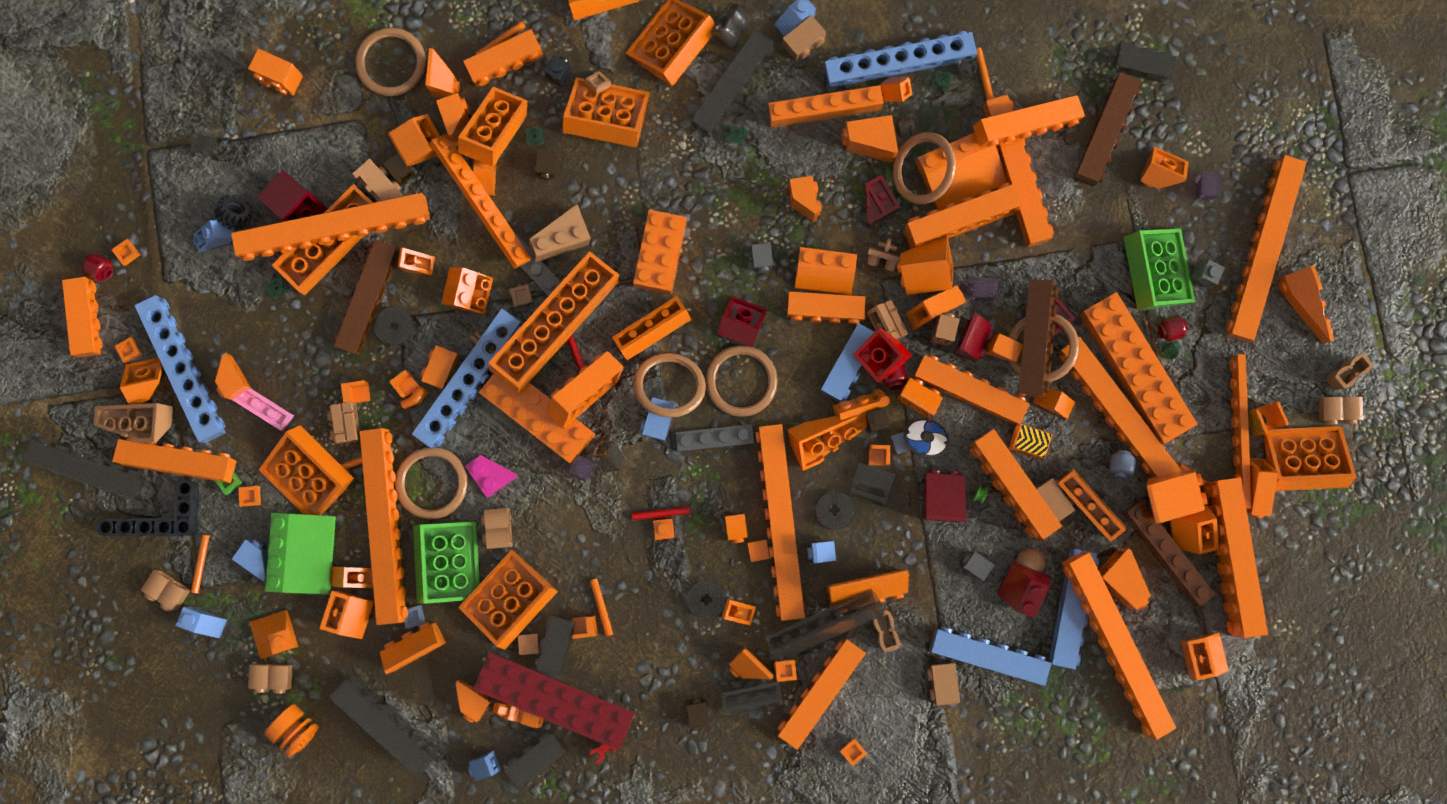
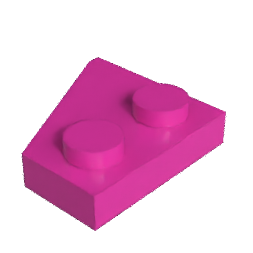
(489, 475)

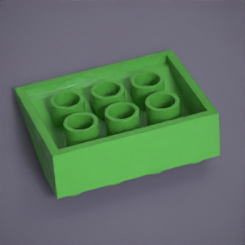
(1159, 268)
(300, 553)
(445, 561)

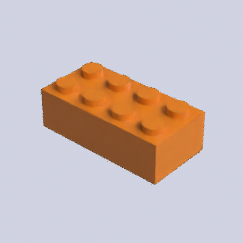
(492, 126)
(660, 252)
(584, 389)

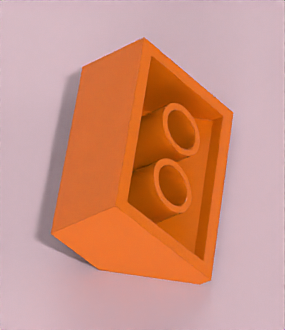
(825, 271)
(411, 647)

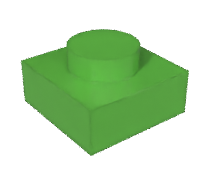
(229, 487)

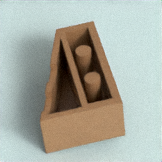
(377, 183)
(560, 236)

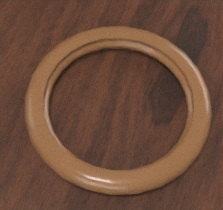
(390, 32)
(949, 175)
(1073, 344)
(741, 411)
(664, 412)
(400, 485)

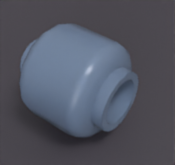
(1122, 464)

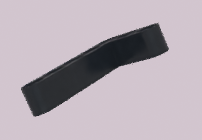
(157, 524)

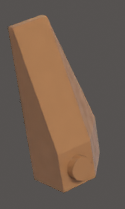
(135, 421)

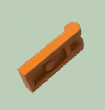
(861, 404)

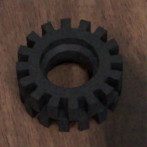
(228, 204)

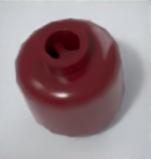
(97, 267)
(1173, 328)
(896, 379)

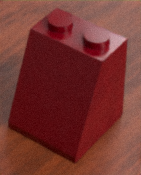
(290, 199)
(944, 497)

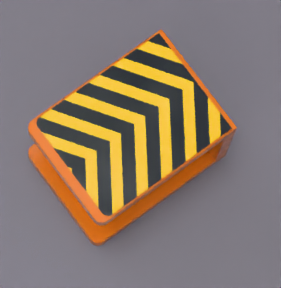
(1274, 418)
(1030, 441)

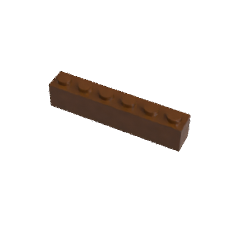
(1106, 131)
(366, 298)
(1037, 338)
(1168, 553)

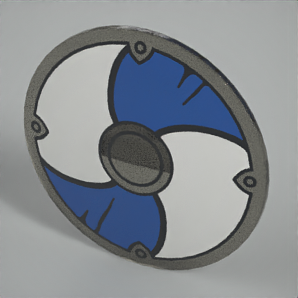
(926, 438)

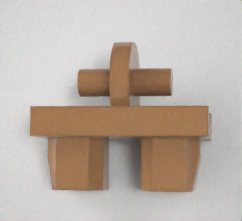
(875, 255)

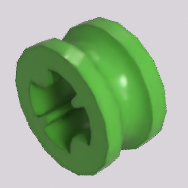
(980, 494)

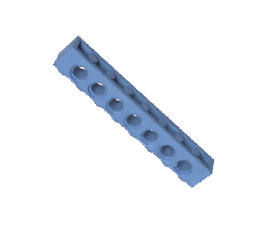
(962, 40)
(148, 311)
(458, 382)

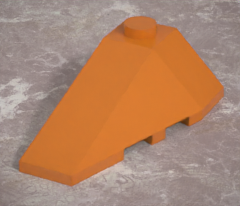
(1303, 294)
(819, 437)

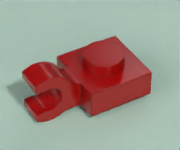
(601, 750)

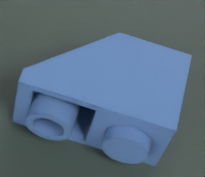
(212, 236)
(821, 552)

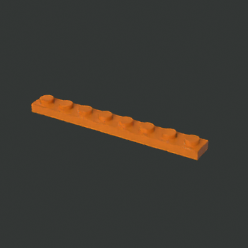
(480, 201)
(1240, 424)

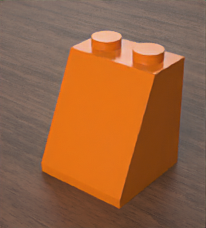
(871, 138)
(927, 267)
(1176, 495)
(1125, 580)

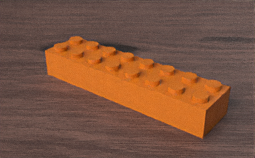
(553, 322)
(1138, 368)
(1236, 559)

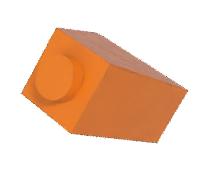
(932, 308)
(1262, 487)

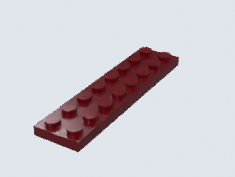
(554, 701)

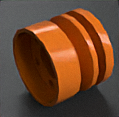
(291, 730)

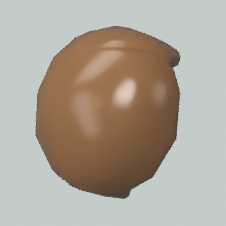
(1031, 558)

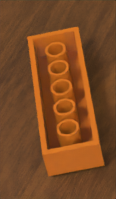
(964, 216)
(308, 266)
(530, 411)
(1014, 485)

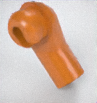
(415, 398)

